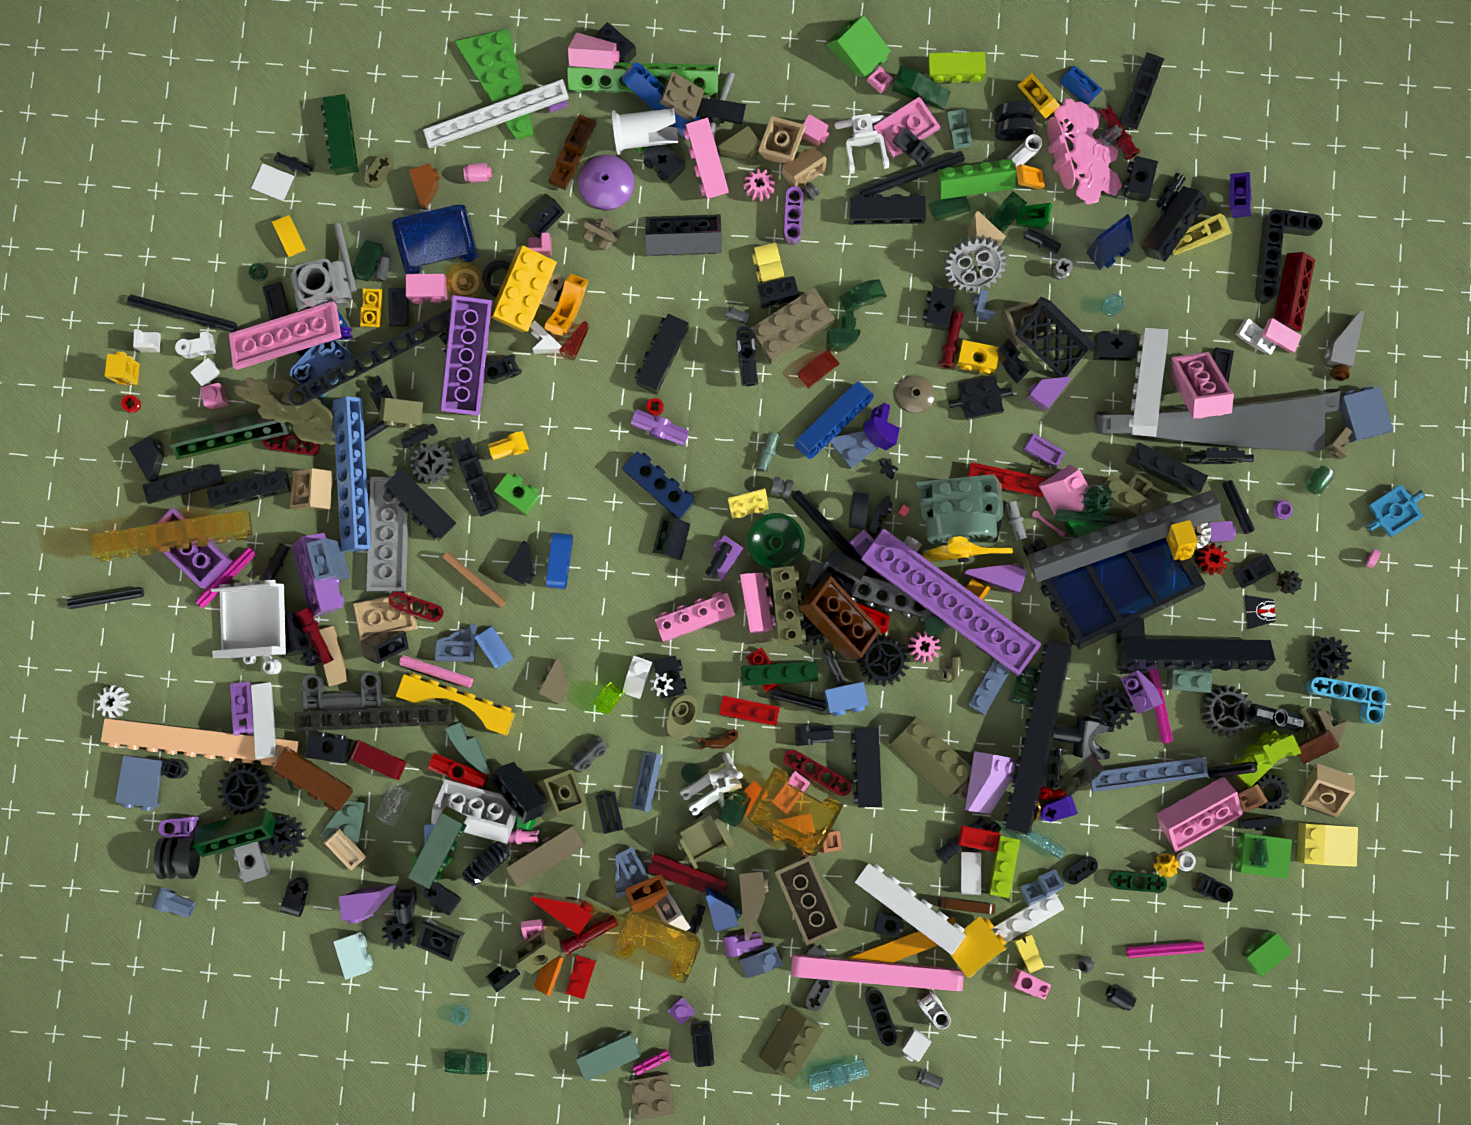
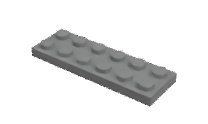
(388, 541)

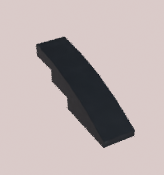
(1141, 91)
(721, 111)
(475, 477)

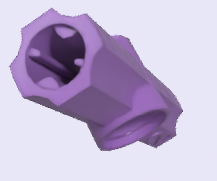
(660, 427)

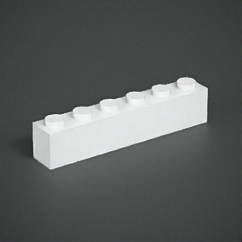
(1150, 382)
(910, 908)

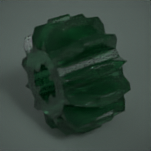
(1097, 500)

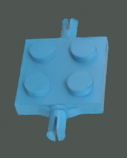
(1395, 510)

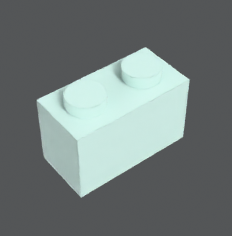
(353, 955)

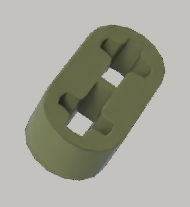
(375, 168)

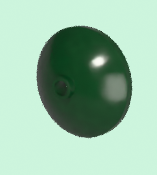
(775, 527)

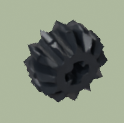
(402, 939)

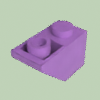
(1141, 692)

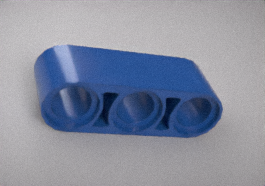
(559, 560)

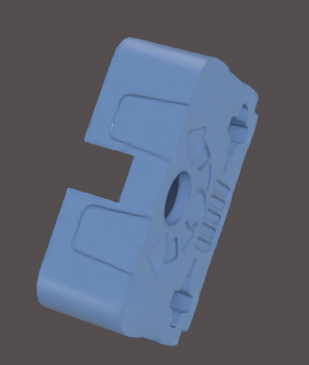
(319, 361)

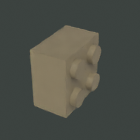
(1016, 316)

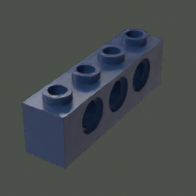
(633, 469)

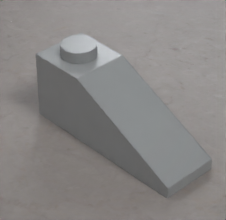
(1344, 346)

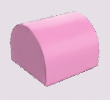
(880, 80)

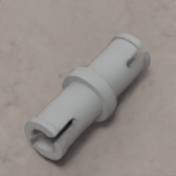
(1016, 520)

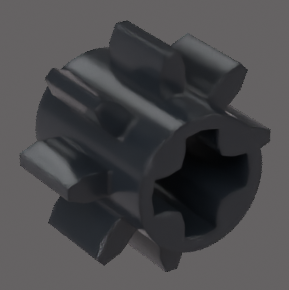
(1289, 582)

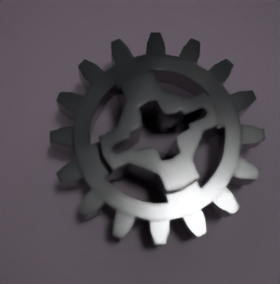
(1331, 650)
(1114, 701)
(291, 839)

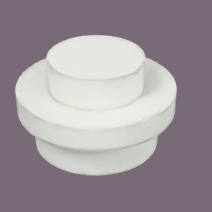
(1186, 860)

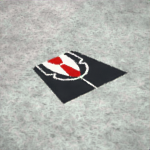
(1259, 611)

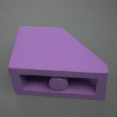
(1047, 391)
(731, 557)

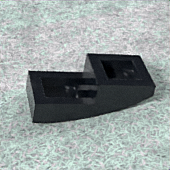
(913, 147)
(1009, 358)
(1254, 571)

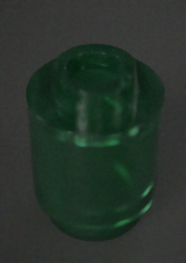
(1319, 480)

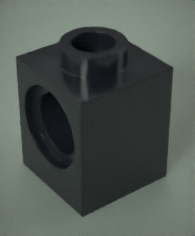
(880, 920)

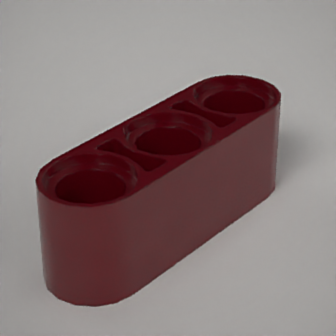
(377, 760)

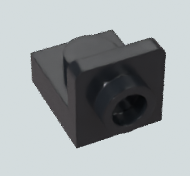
(499, 979)

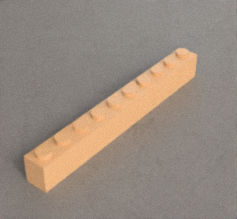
(188, 741)

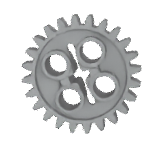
(992, 259)

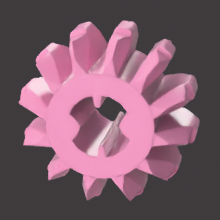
(758, 178)
(930, 650)

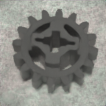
(439, 462)

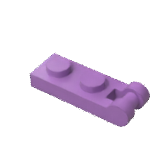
(241, 707)

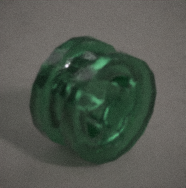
(264, 274)

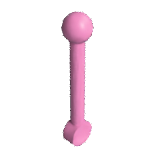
(1036, 514)

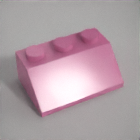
(757, 602)

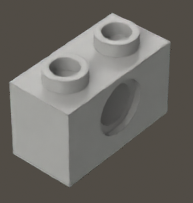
(259, 868)

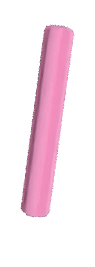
(436, 671)

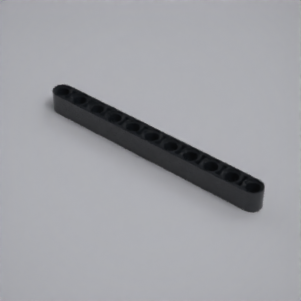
(373, 353)

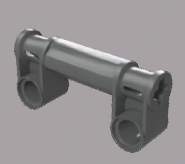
(342, 701)

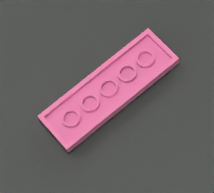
(285, 335)

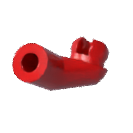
(1050, 794)

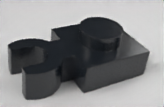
(379, 391)

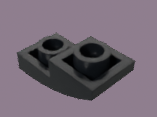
(882, 510)

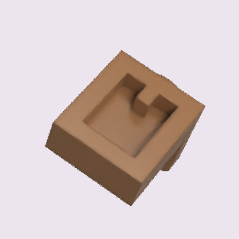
(1251, 798)

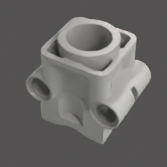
(309, 274)

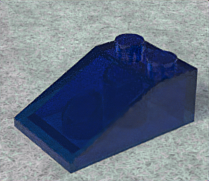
(1112, 243)

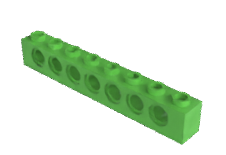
(577, 83)

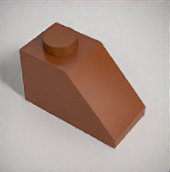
(425, 183)
(646, 893)

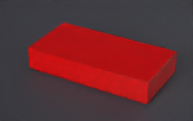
(978, 838)

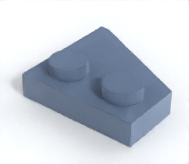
(853, 447)
(457, 647)

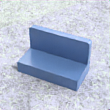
(494, 647)

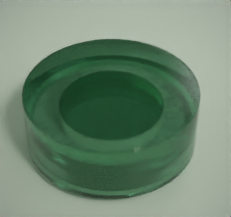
(933, 626)
(691, 772)

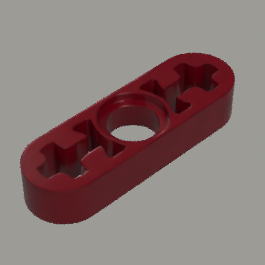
(304, 451)
(404, 597)

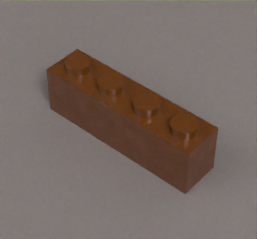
(312, 778)

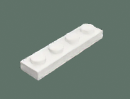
(1028, 918)

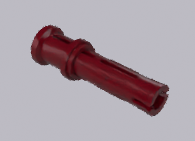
(1124, 141)
(949, 349)
(310, 627)
(586, 936)

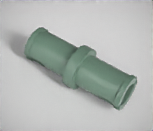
(768, 451)

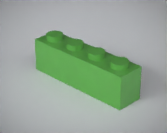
(976, 179)

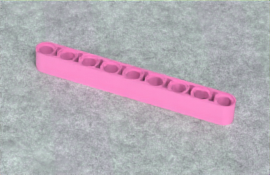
(877, 972)

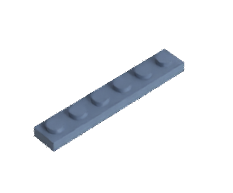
(1150, 774)

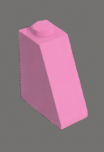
(592, 52)

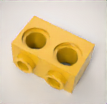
(122, 369)

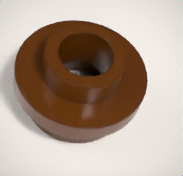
(1340, 372)

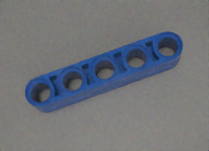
(650, 91)
(834, 420)

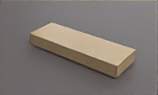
(334, 670)

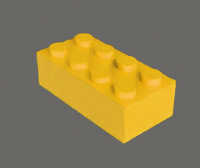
(522, 289)

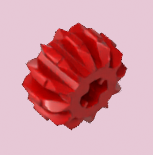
(1208, 552)

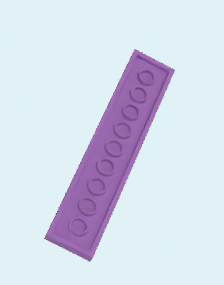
(951, 602)

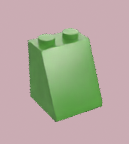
(859, 46)

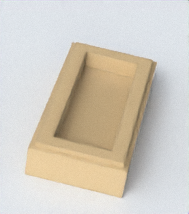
(345, 849)

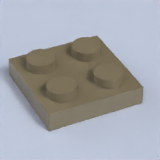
(681, 96)
(652, 1096)

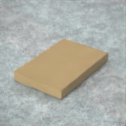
(378, 617)

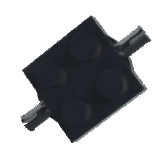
(980, 397)
(1214, 456)

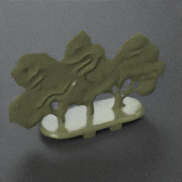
(310, 421)

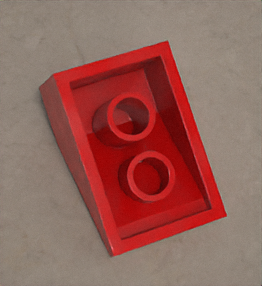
(568, 911)

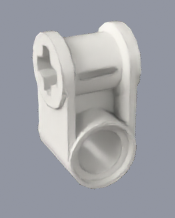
(933, 1009)

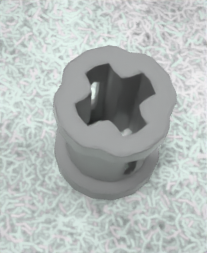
(1064, 263)

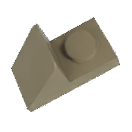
(1325, 723)

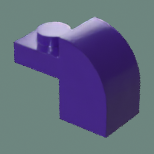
(879, 430)

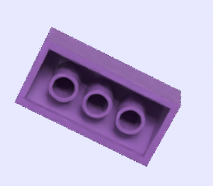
(319, 595)
(363, 902)

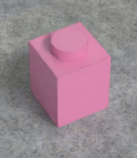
(815, 131)
(214, 396)

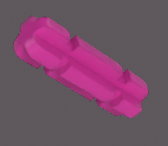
(651, 1062)

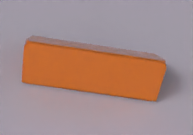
(548, 975)

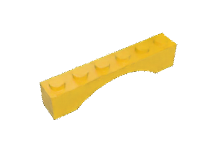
(493, 717)

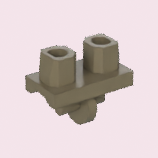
(593, 229)

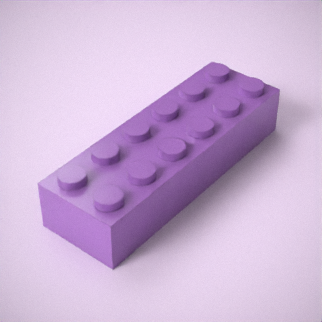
(465, 355)

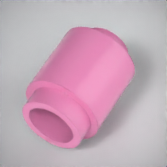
(477, 172)

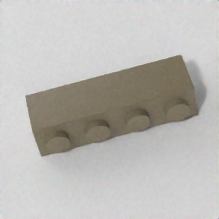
(546, 856)

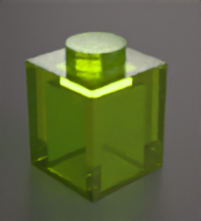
(609, 699)

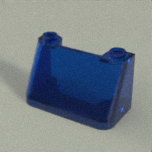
(435, 237)

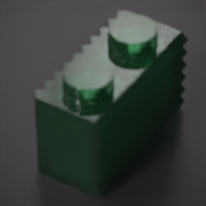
(735, 808)

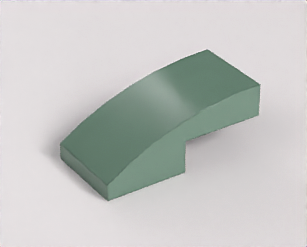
(959, 129)

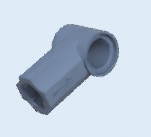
(169, 901)

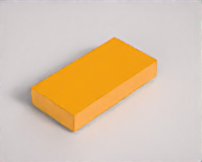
(1030, 176)

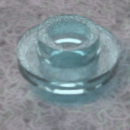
(454, 1015)

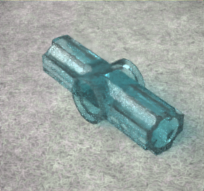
(837, 1075)

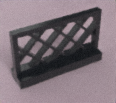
(1062, 323)

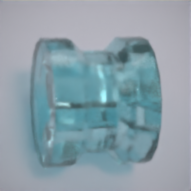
(1114, 301)

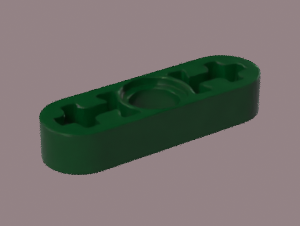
(1151, 888)

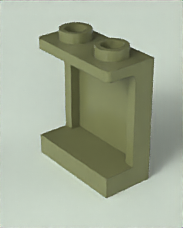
(703, 837)

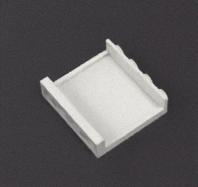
(251, 619)

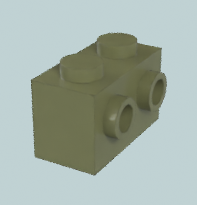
(401, 412)

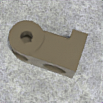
(552, 292)

